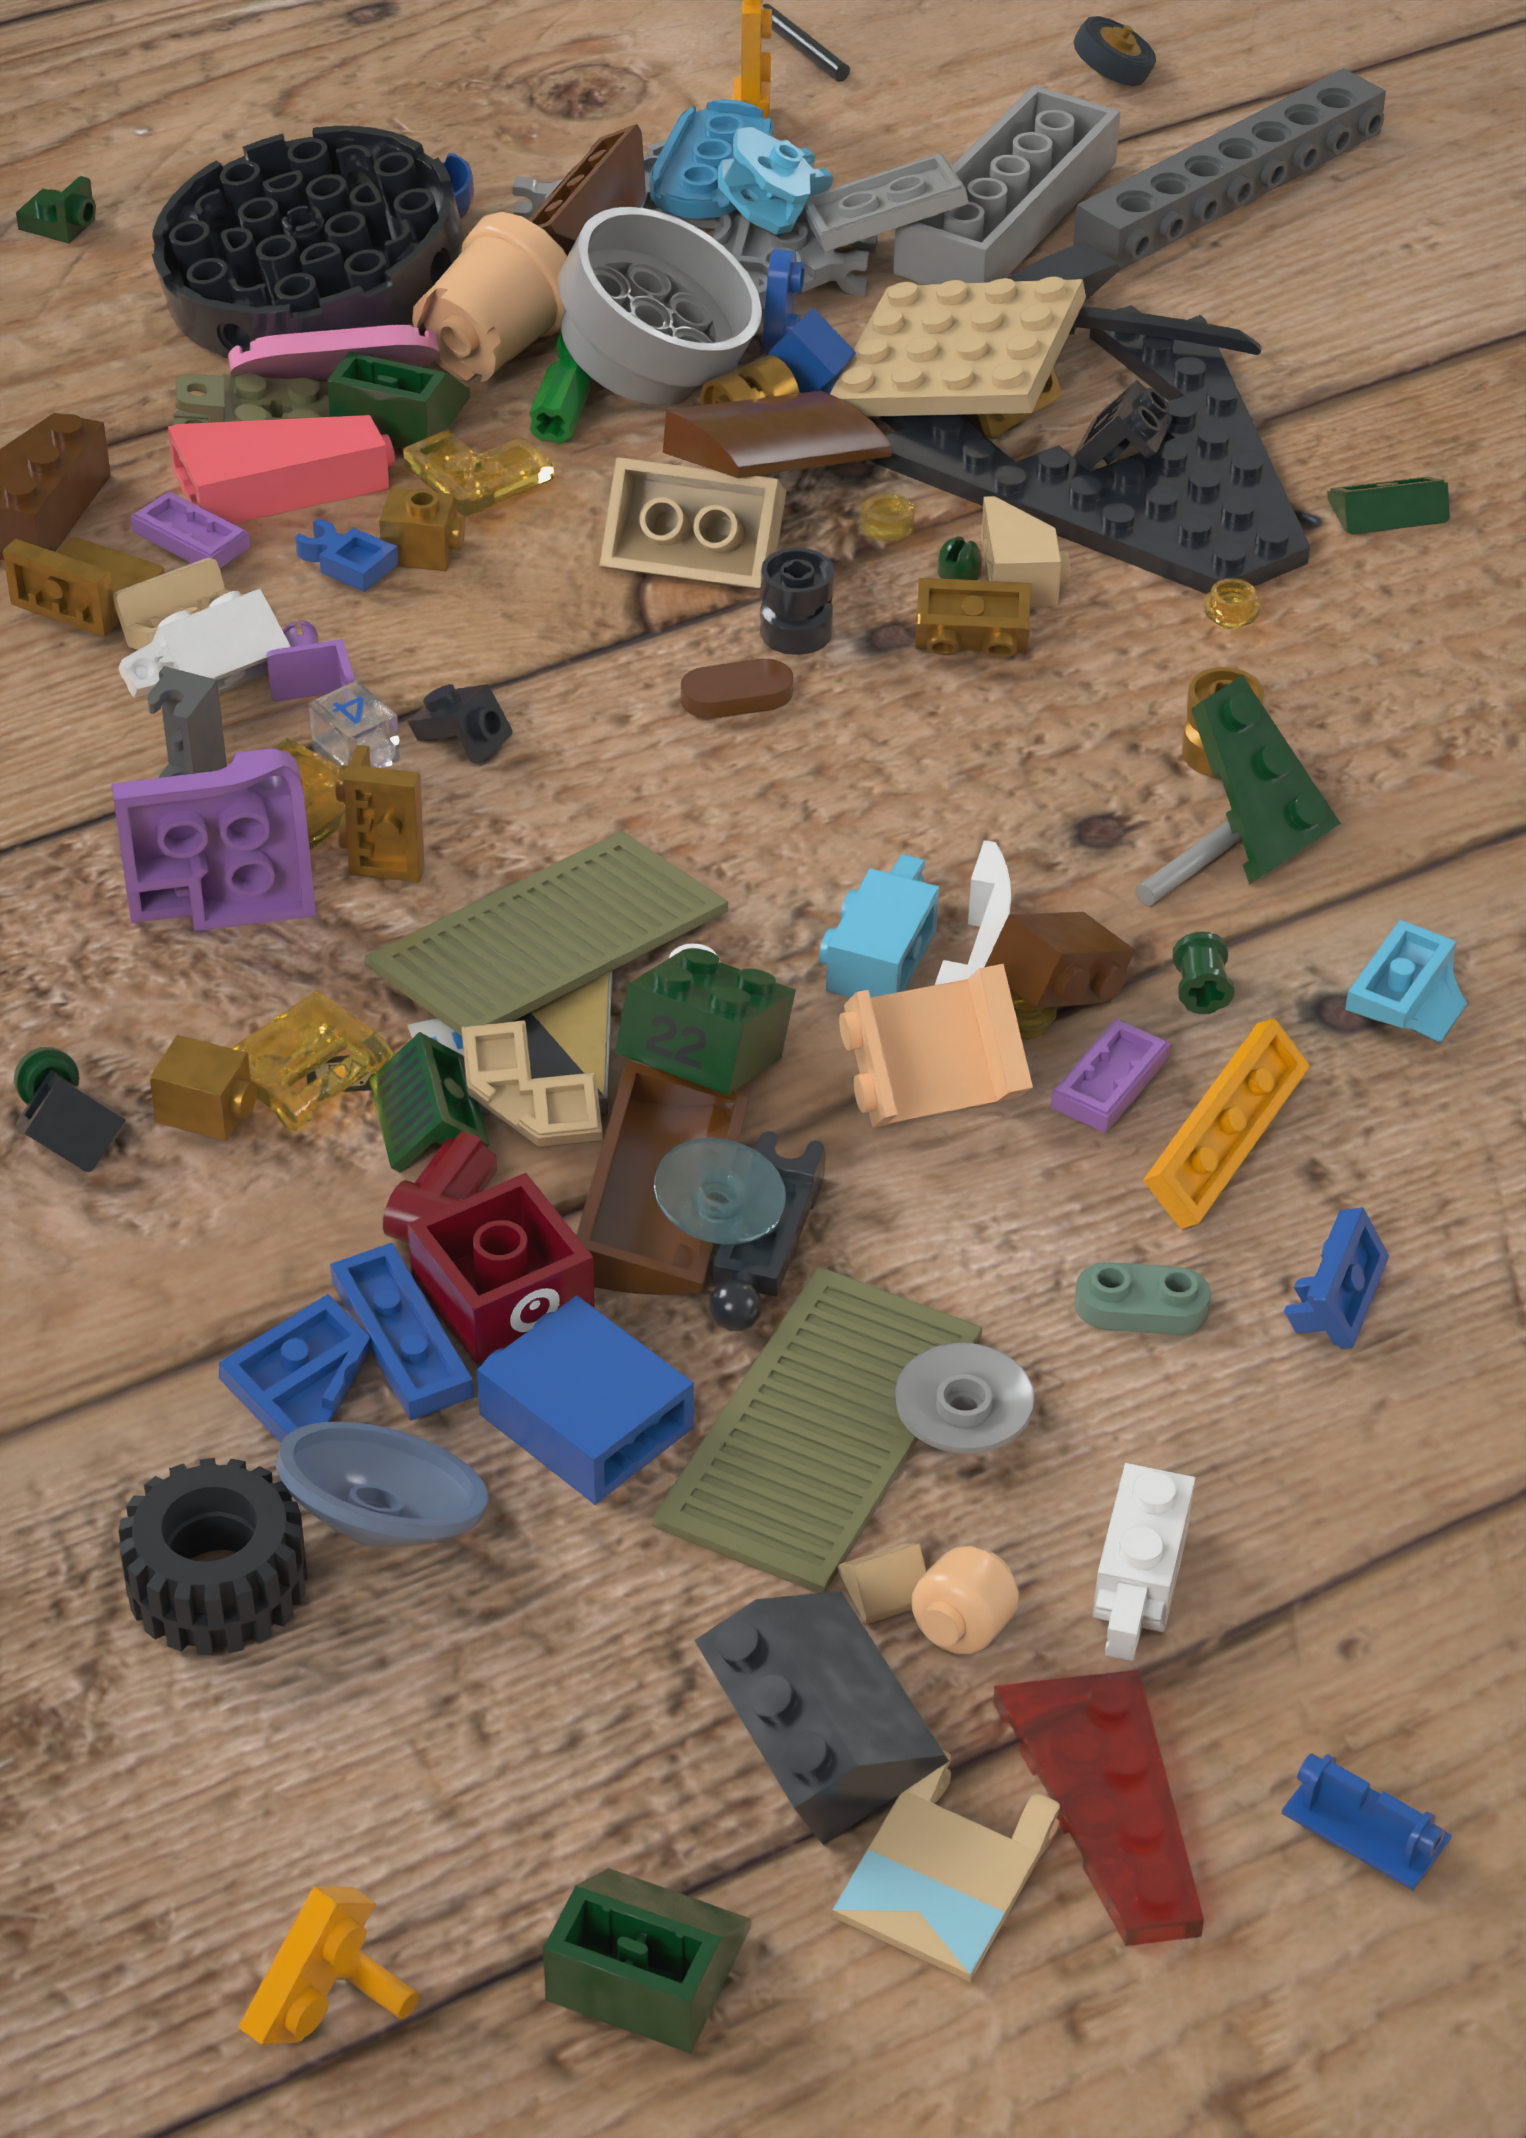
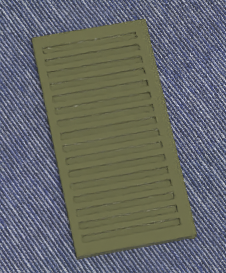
(546, 934)
(809, 1433)

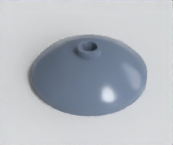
(380, 1484)

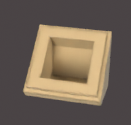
(884, 1581)

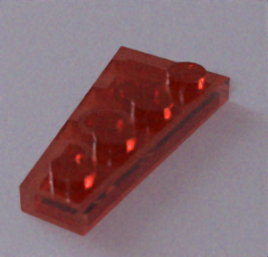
(1105, 1769)

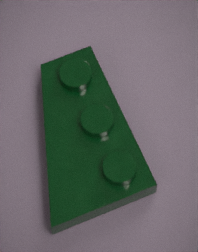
(1266, 784)

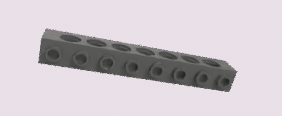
(1230, 168)

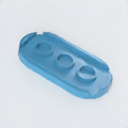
(687, 167)

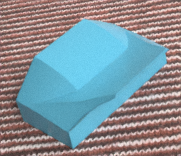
(1410, 983)

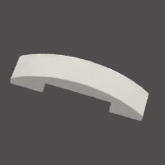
(987, 909)

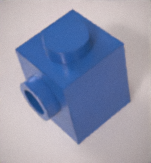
(813, 353)

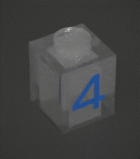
(350, 719)

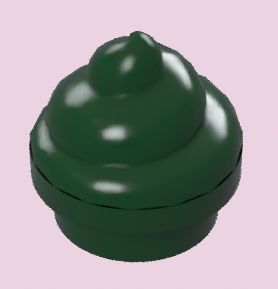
(35, 1067)

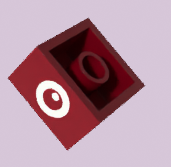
(498, 1264)

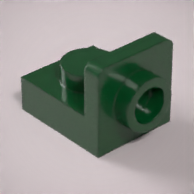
(59, 213)

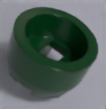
(959, 560)

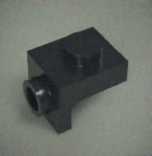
(465, 713)

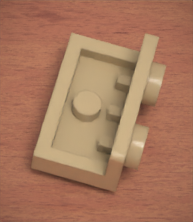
(151, 601)

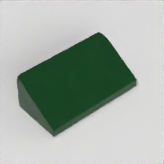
(1391, 504)

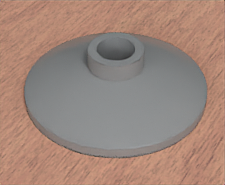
(964, 1398)

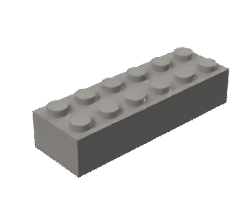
(1017, 187)

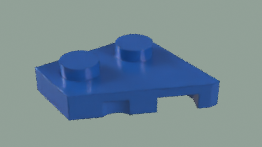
(298, 1368)

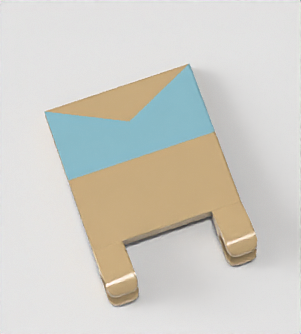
(941, 1879)

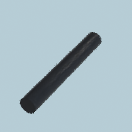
(808, 46)

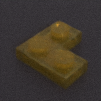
(476, 479)

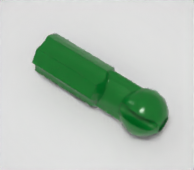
(559, 398)

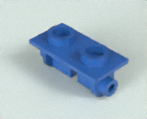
(1365, 1822)

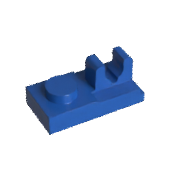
(1344, 1282)

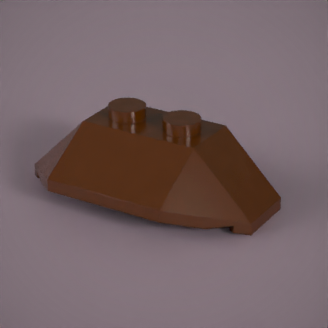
(603, 180)

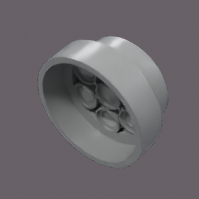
(654, 305)

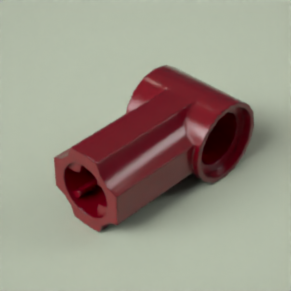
(454, 1173)

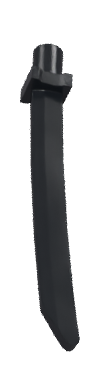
(1165, 328)

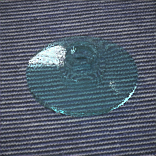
(719, 1191)

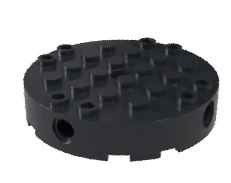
(306, 237)

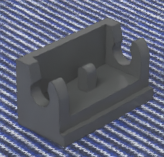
(190, 722)

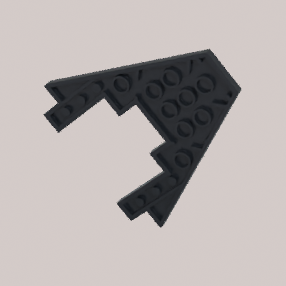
(1189, 513)

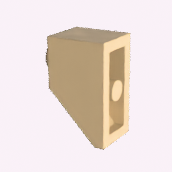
(1023, 551)

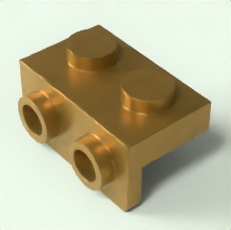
(973, 616)

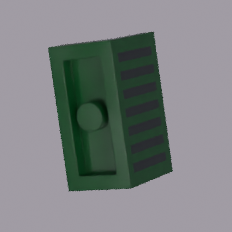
(423, 1100)

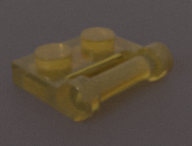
(298, 1045)

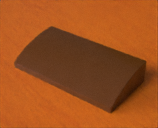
(773, 434)
(621, 1221)

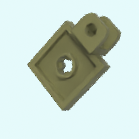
(248, 398)

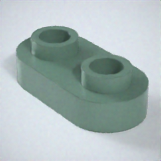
(1142, 1298)

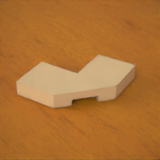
(540, 1109)

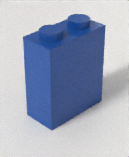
(585, 1399)

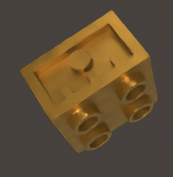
(73, 582)

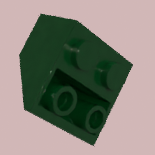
(400, 398)
(641, 1957)

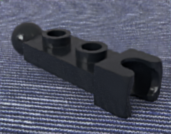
(762, 1264)

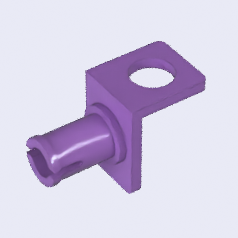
(307, 666)

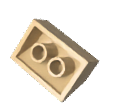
(691, 523)

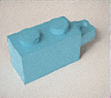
(881, 931)

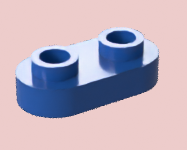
(783, 280)

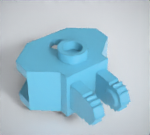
(774, 178)

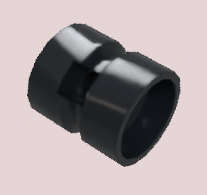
(796, 601)

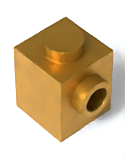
(422, 527)
(202, 1088)

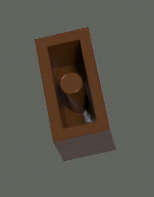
(1061, 959)

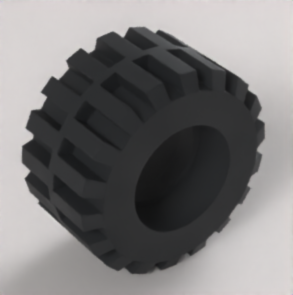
(224, 1598)

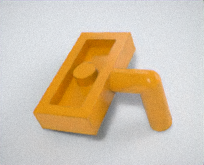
(316, 1952)

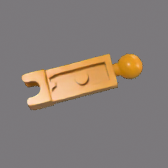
(755, 65)

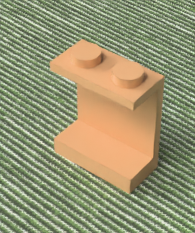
(936, 1048)

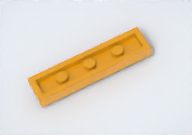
(1226, 1123)

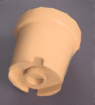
(494, 296)

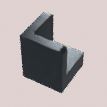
(70, 1122)

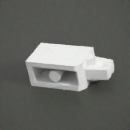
(218, 643)
(1142, 1555)

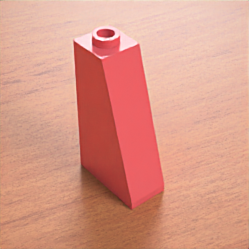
(278, 464)

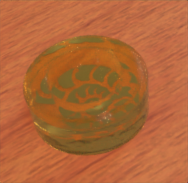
(887, 517)

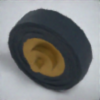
(1114, 51)

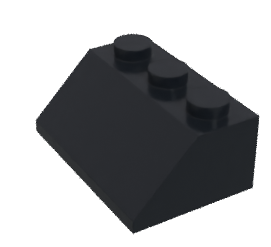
(821, 1707)

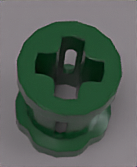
(1204, 982)

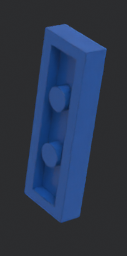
(402, 1331)

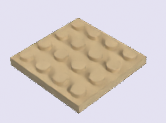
(960, 347)

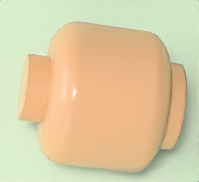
(965, 1600)

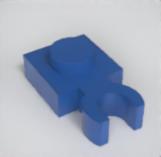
(349, 558)

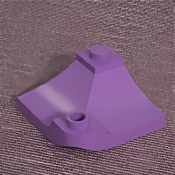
(218, 844)

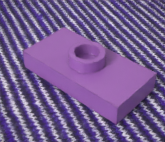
(189, 530)
(1110, 1075)

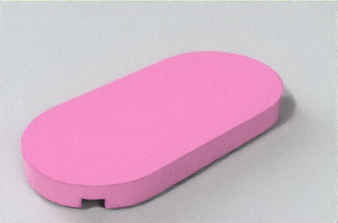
(320, 352)

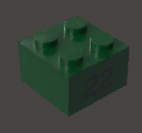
(705, 1020)

